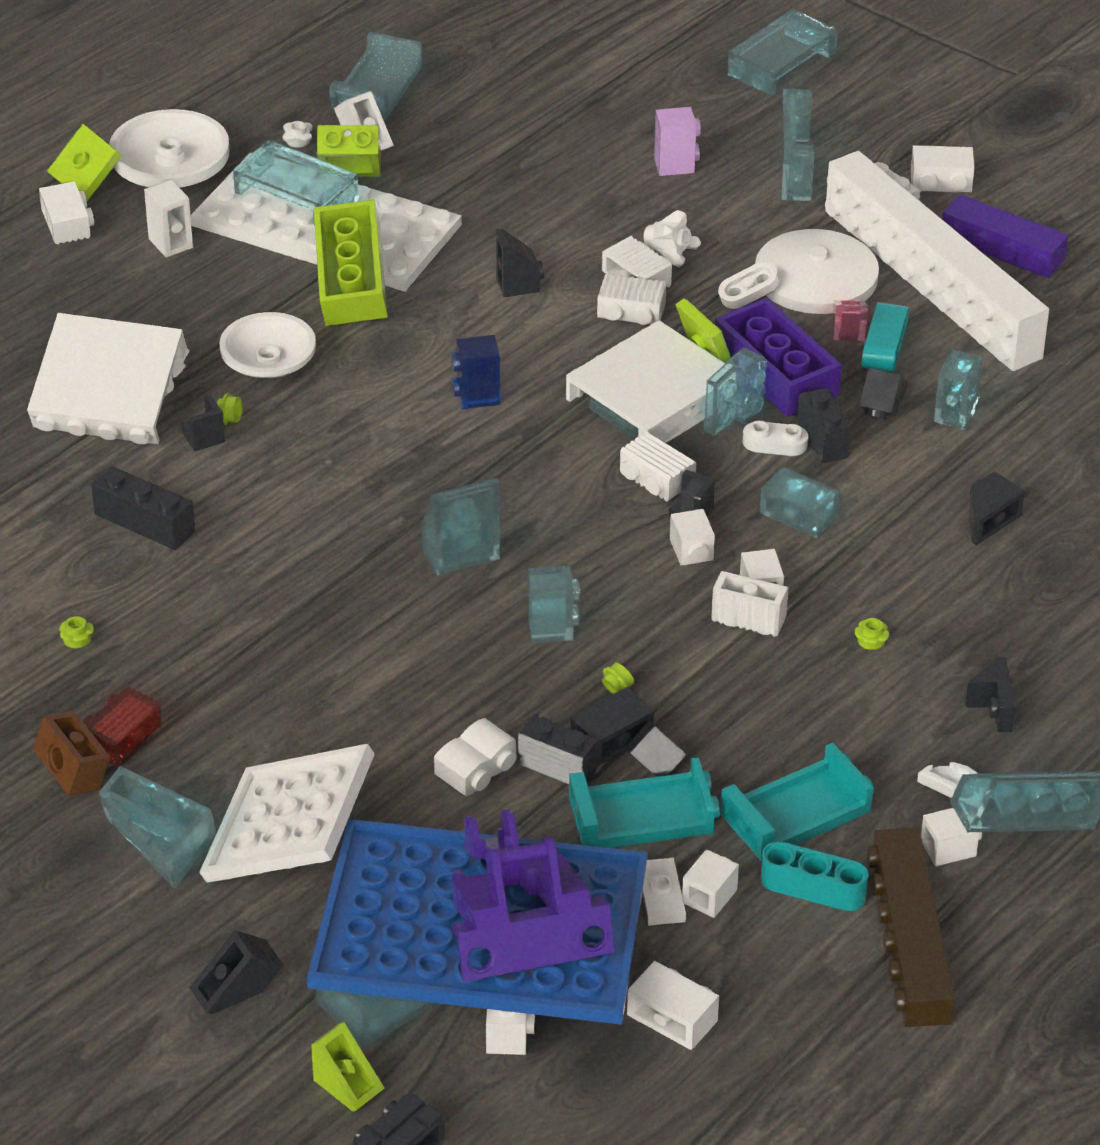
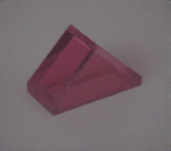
(849, 320)

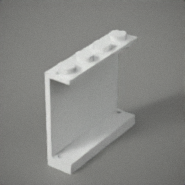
(105, 378)
(650, 381)

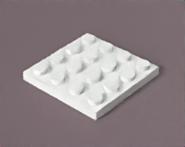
(287, 813)

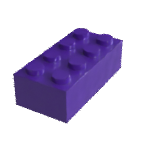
(792, 357)

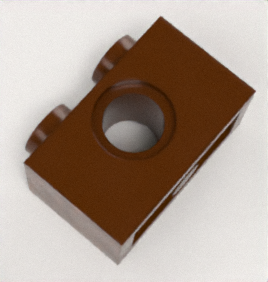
(71, 753)

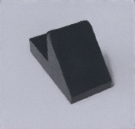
(993, 690)

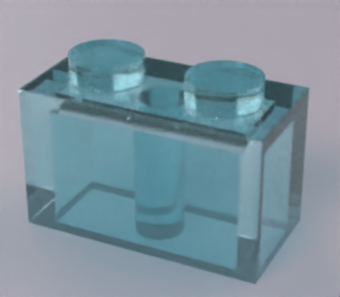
(958, 389)
(799, 502)
(551, 604)

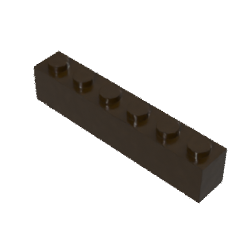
(912, 928)

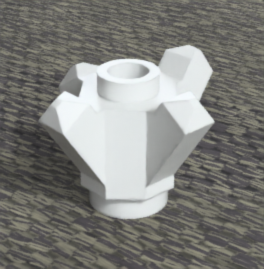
(671, 237)

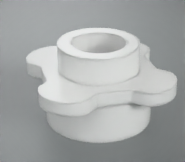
(297, 133)

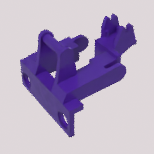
(531, 936)

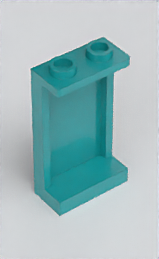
(799, 803)
(643, 808)

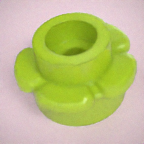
(231, 408)
(76, 632)
(872, 633)
(617, 678)

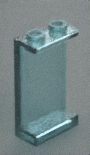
(780, 49)
(383, 69)
(796, 159)
(295, 177)

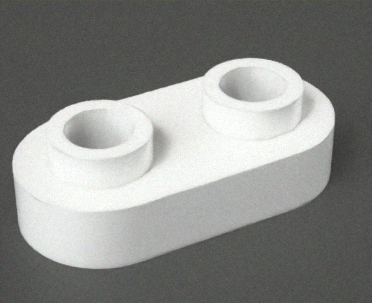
(748, 285)
(775, 438)

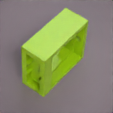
(355, 153)

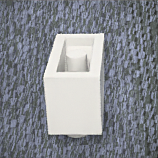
(363, 111)

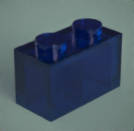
(477, 372)

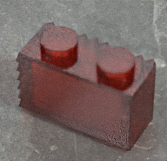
(124, 723)

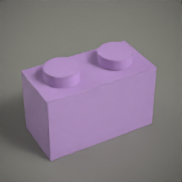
(676, 141)

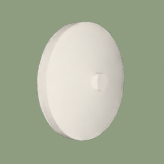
(170, 147)
(819, 268)

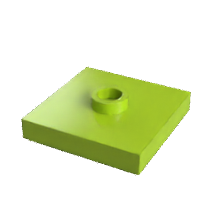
(85, 160)
(702, 330)

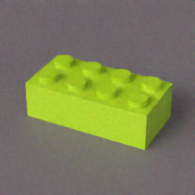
(350, 262)

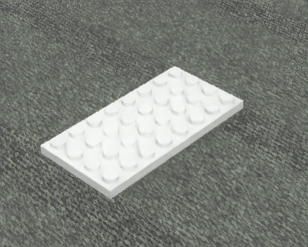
(409, 229)

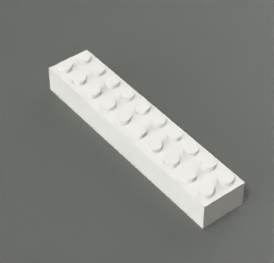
(937, 261)

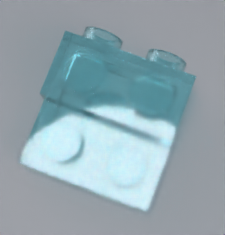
(735, 391)

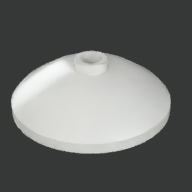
(267, 344)

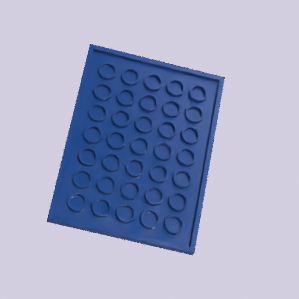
(395, 913)

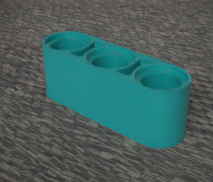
(885, 337)
(814, 876)

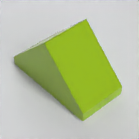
(343, 1068)

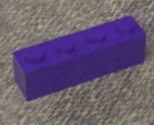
(1007, 236)

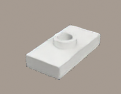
(662, 893)

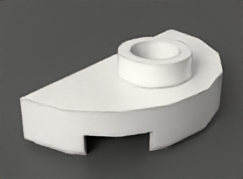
(943, 778)

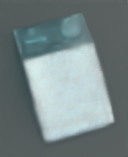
(462, 527)

